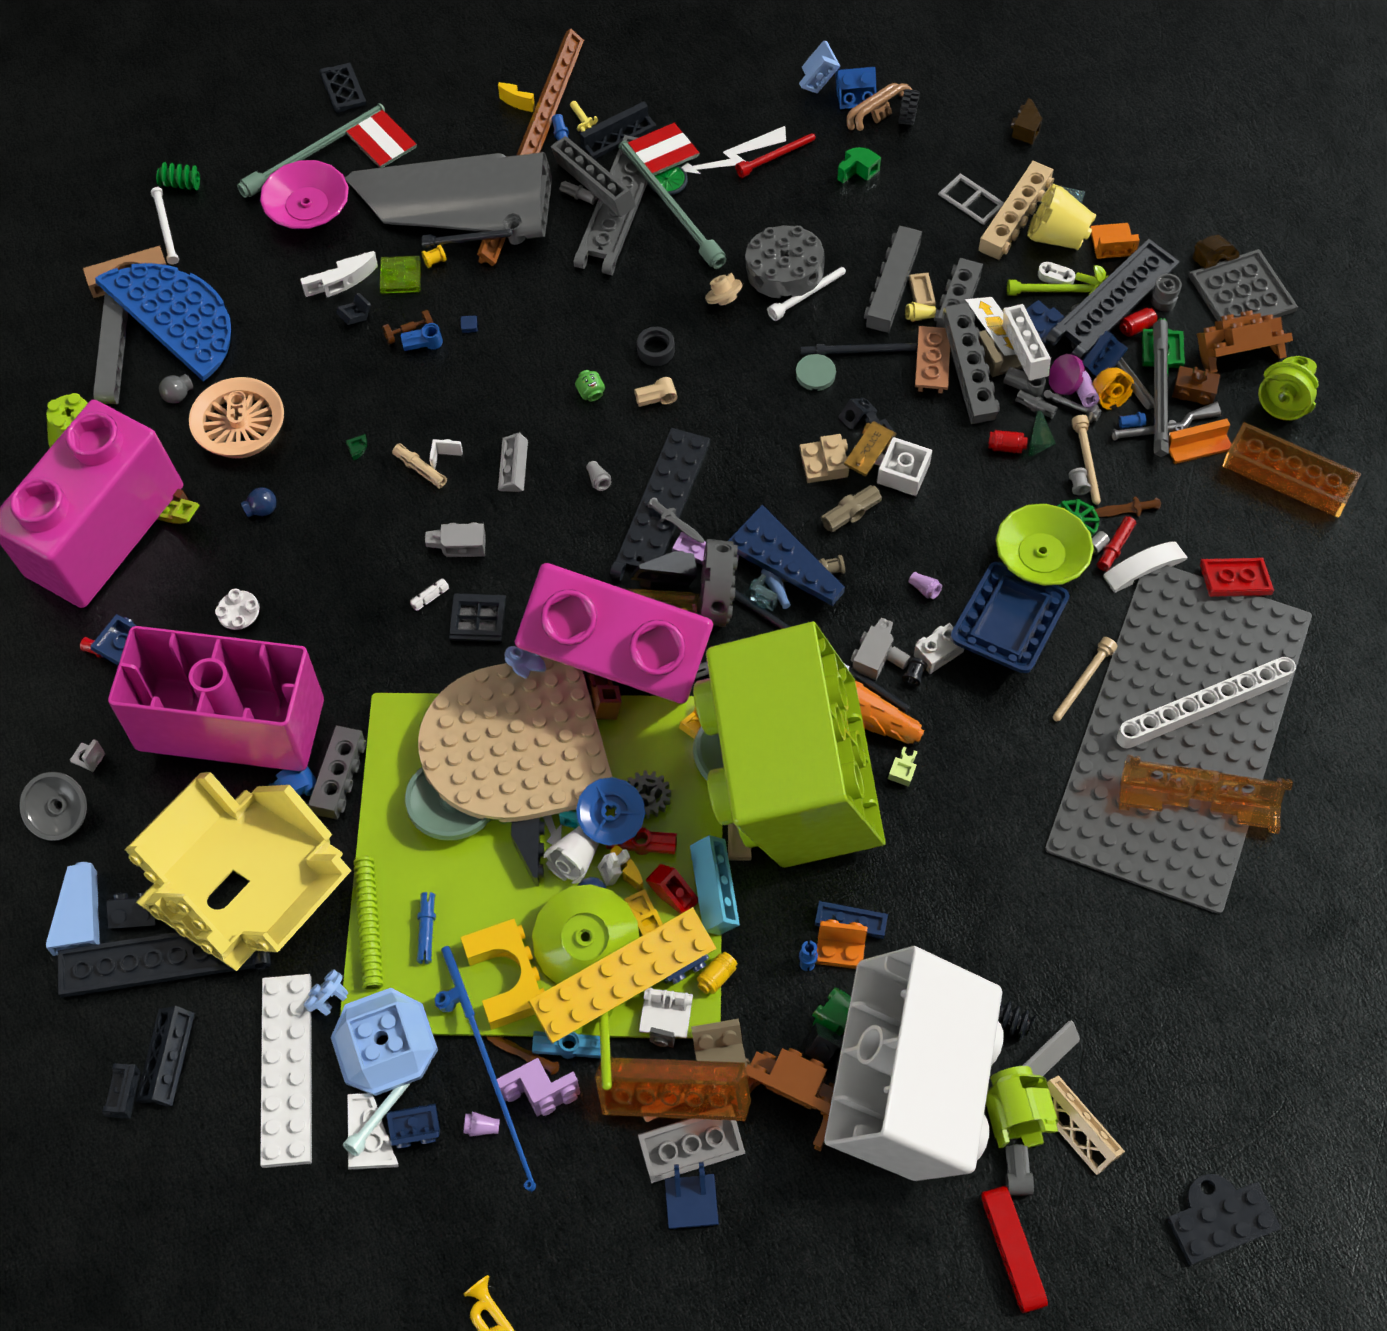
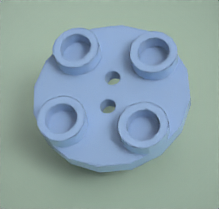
(322, 992)

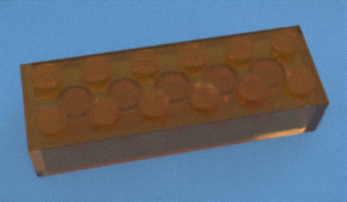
(1291, 469)
(676, 1089)

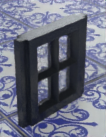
(477, 617)

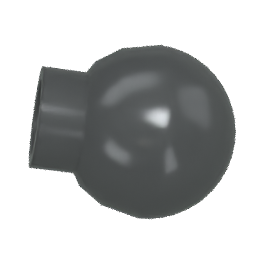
(175, 388)

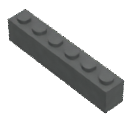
(593, 176)
(893, 279)

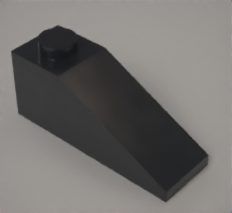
(672, 568)

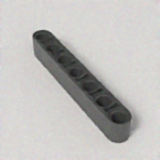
(110, 352)

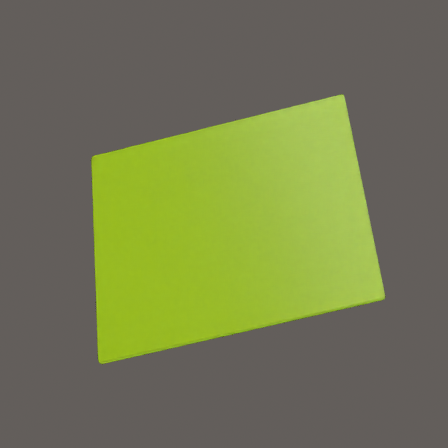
(486, 882)

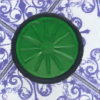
(672, 180)

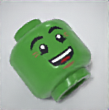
(590, 385)

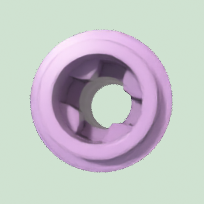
(926, 585)
(479, 1124)

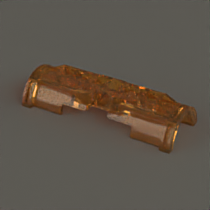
(1255, 808)

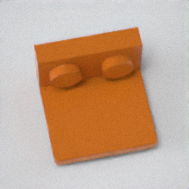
(1114, 240)
(841, 944)

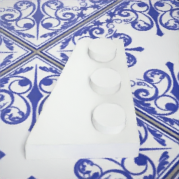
(377, 1147)

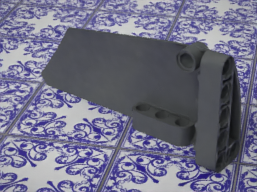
(462, 193)

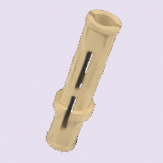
(413, 461)

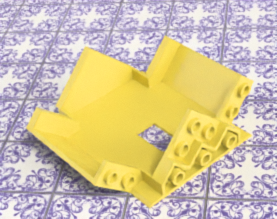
(259, 835)

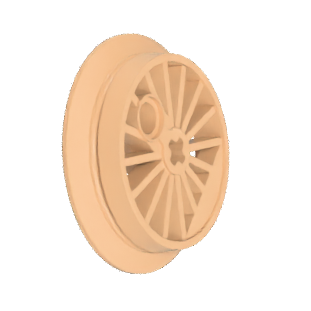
(238, 418)

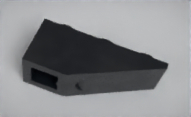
(527, 841)
(823, 1045)

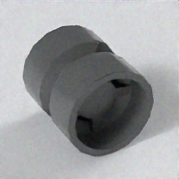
(1166, 292)

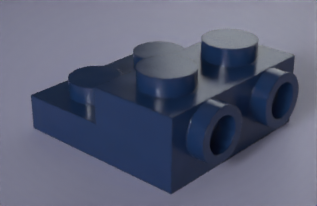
(1044, 319)
(113, 639)

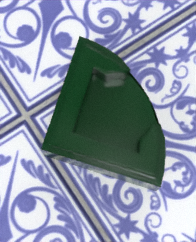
(357, 446)

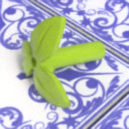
(1100, 276)

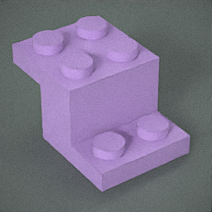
(539, 1090)

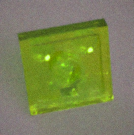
(400, 274)

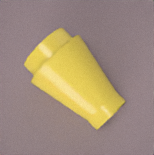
(918, 311)

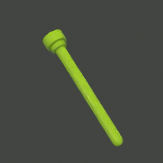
(1015, 287)
(605, 1050)

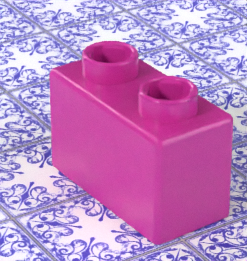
(87, 503)
(614, 633)
(217, 698)

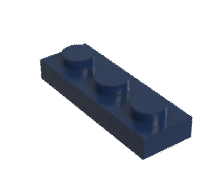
(873, 920)

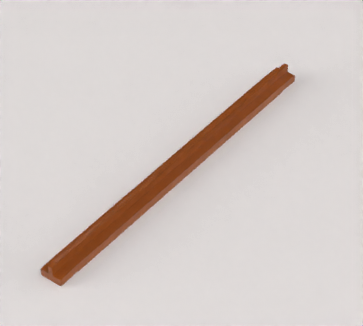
(541, 120)

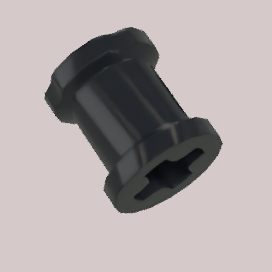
(914, 672)

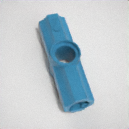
(584, 1045)

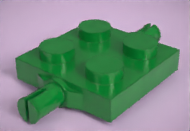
(1175, 353)

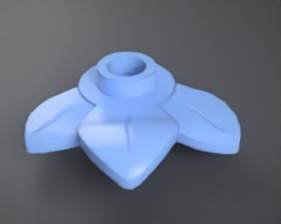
(524, 661)

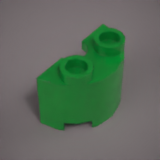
(835, 1012)

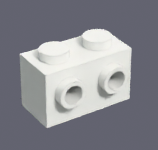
(937, 648)

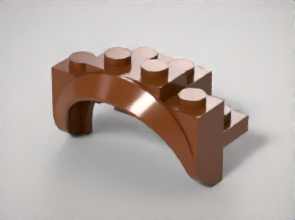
(1241, 334)

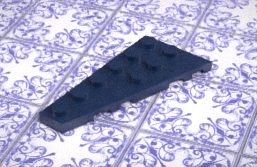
(775, 549)

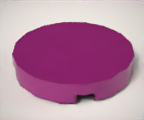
(1066, 374)

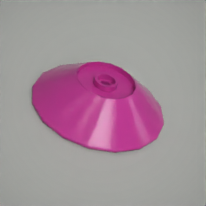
(304, 194)

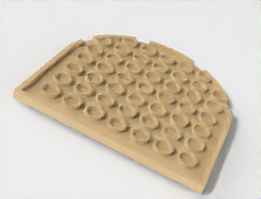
(513, 742)

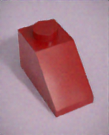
(672, 888)

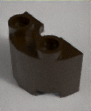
(1212, 249)

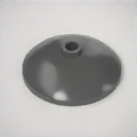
(40, 806)

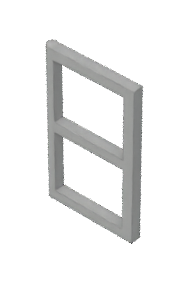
(979, 190)

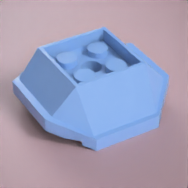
(389, 1065)

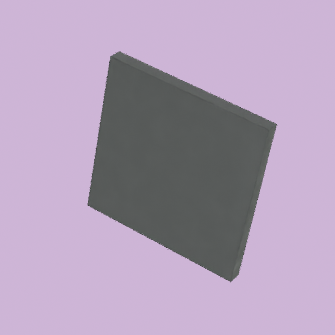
(1243, 286)

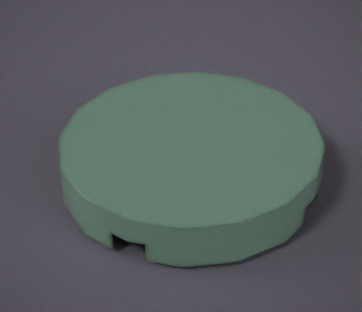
(815, 372)

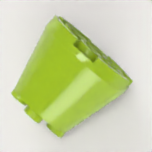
(62, 413)

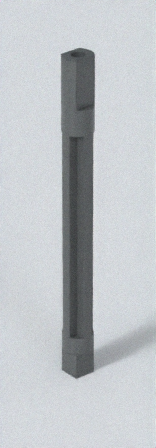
(1160, 351)

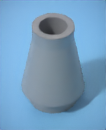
(599, 477)

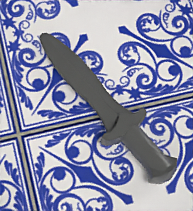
(668, 514)

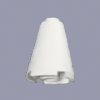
(571, 856)

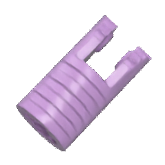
(1087, 391)

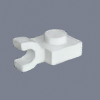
(610, 866)

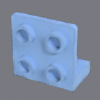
(819, 68)

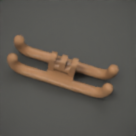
(876, 104)

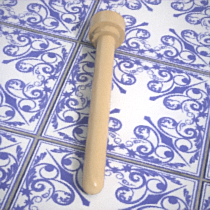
(1081, 424)
(1105, 648)

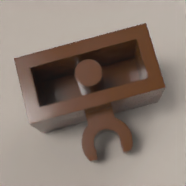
(1196, 385)

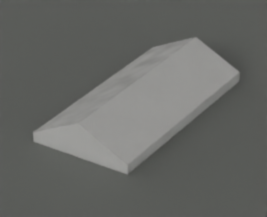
(689, 1144)

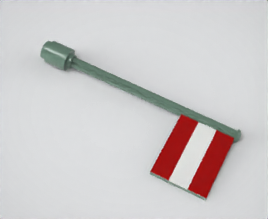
(371, 132)
(658, 153)

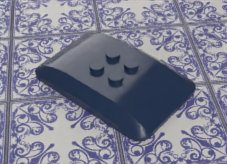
(1009, 618)

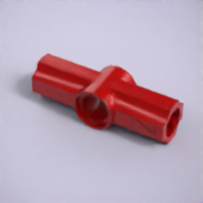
(656, 842)

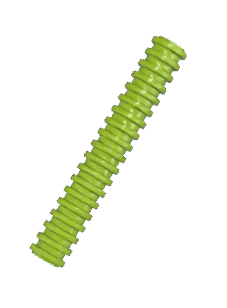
(368, 923)

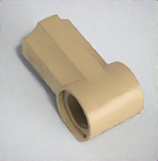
(661, 391)

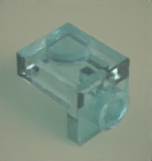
(762, 595)

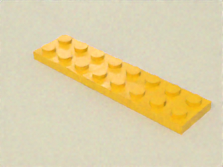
(621, 975)

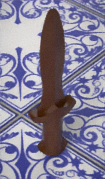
(1133, 507)
(527, 1055)

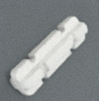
(429, 594)

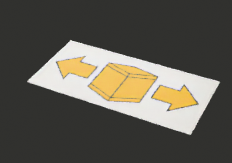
(992, 319)

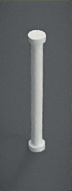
(157, 193)

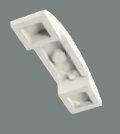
(1144, 563)

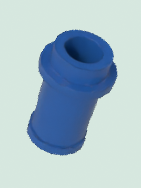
(1138, 419)

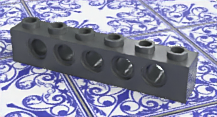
(977, 410)

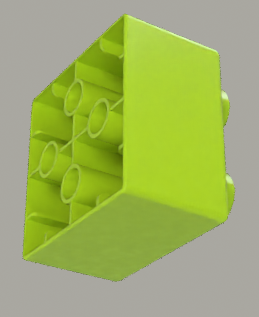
(789, 747)

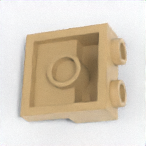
(825, 459)

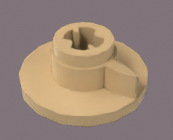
(723, 290)

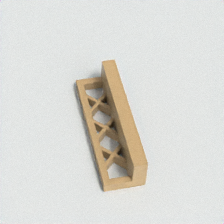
(1086, 1122)

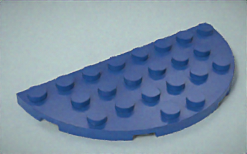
(176, 310)

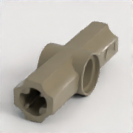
(851, 508)

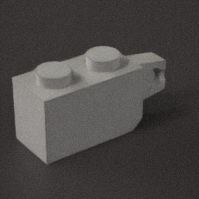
(458, 539)
(873, 650)

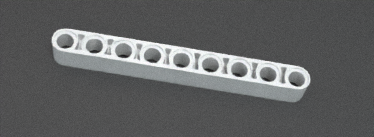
(1199, 709)

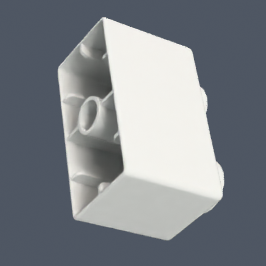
(916, 1066)

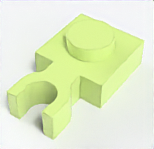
(903, 768)

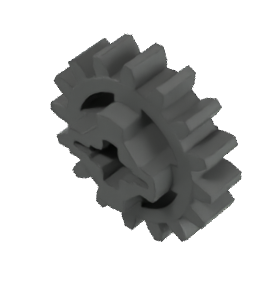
(653, 788)

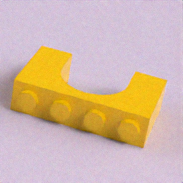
(505, 941)

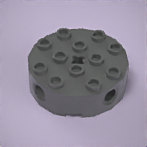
(784, 261)
(718, 581)

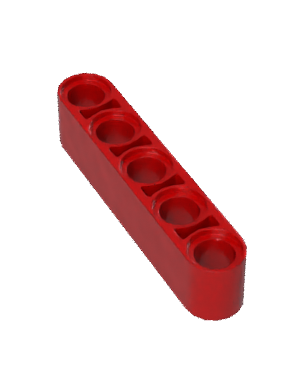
(1014, 1249)

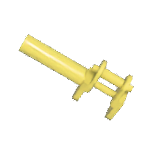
(586, 122)

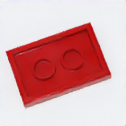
(1236, 577)

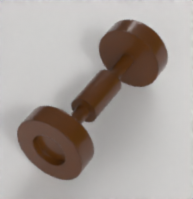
(406, 327)

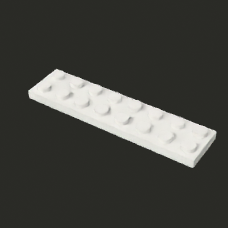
(286, 1072)

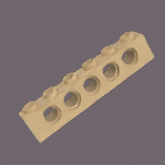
(1016, 210)

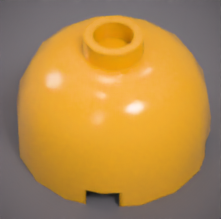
(1113, 387)

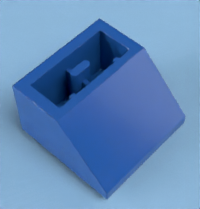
(855, 86)

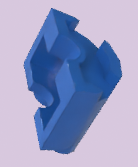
(301, 781)

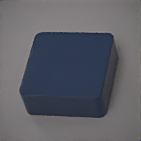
(469, 324)

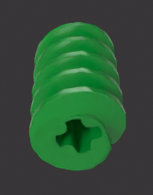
(178, 177)

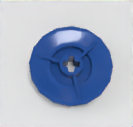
(610, 794)

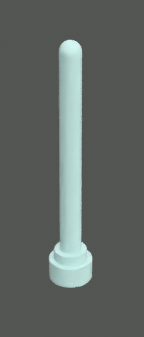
(355, 1143)

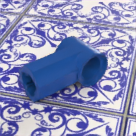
(428, 337)

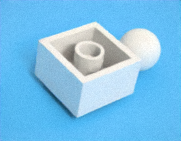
(903, 466)

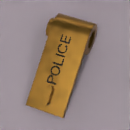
(869, 448)

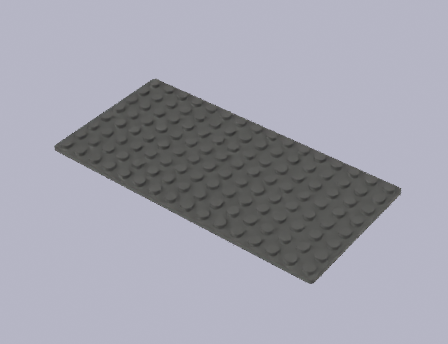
(1166, 650)

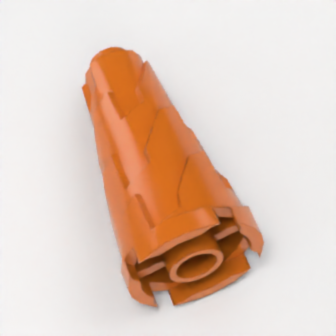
(885, 718)

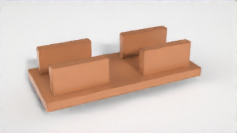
(932, 359)

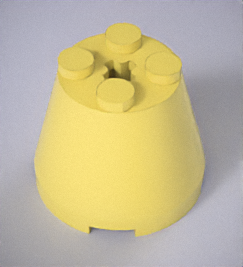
(1061, 220)

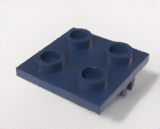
(691, 1200)

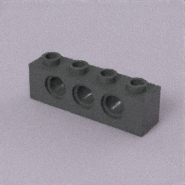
(961, 287)
(342, 740)

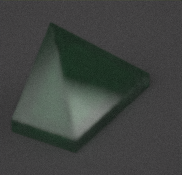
(1041, 435)

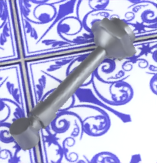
(1092, 412)

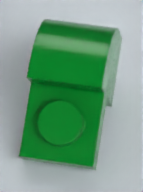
(859, 161)

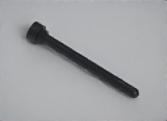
(430, 242)

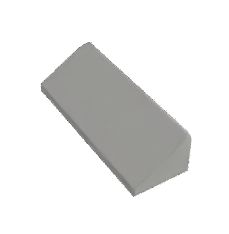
(513, 463)
(1054, 1049)

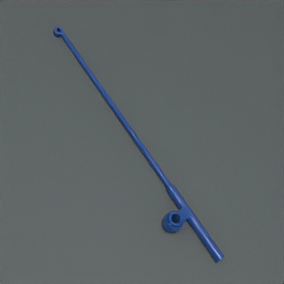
(446, 1002)

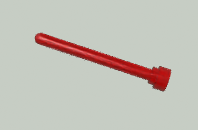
(744, 168)

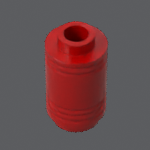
(1138, 321)
(1007, 441)

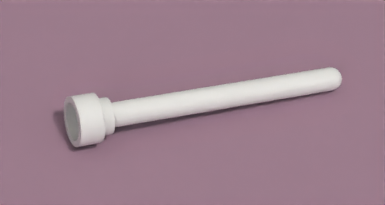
(778, 310)

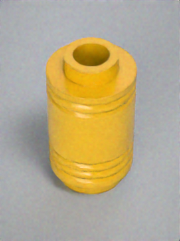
(716, 973)

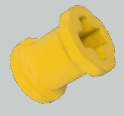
(434, 256)

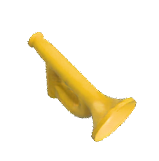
(485, 1302)

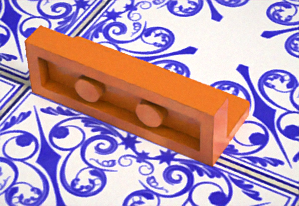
(1199, 441)

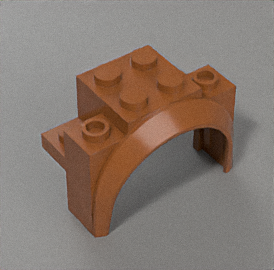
(795, 1080)

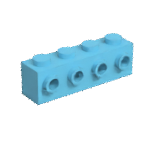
(714, 885)

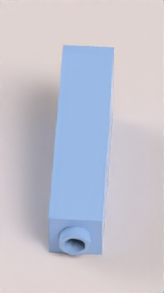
(76, 912)

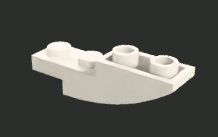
(349, 273)

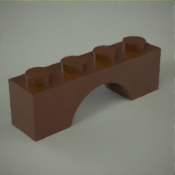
(604, 697)

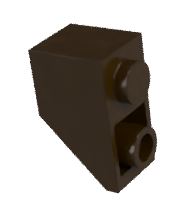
(1027, 124)

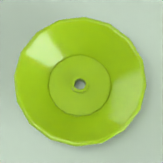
(1046, 530)
(575, 912)

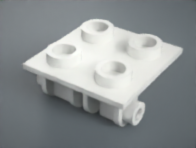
(666, 1011)

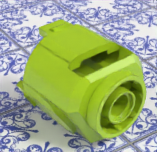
(1020, 1106)

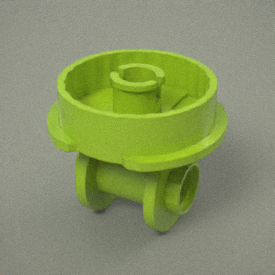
(1289, 388)

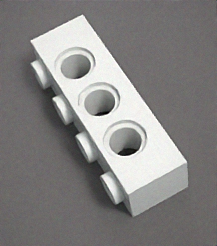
(1026, 342)

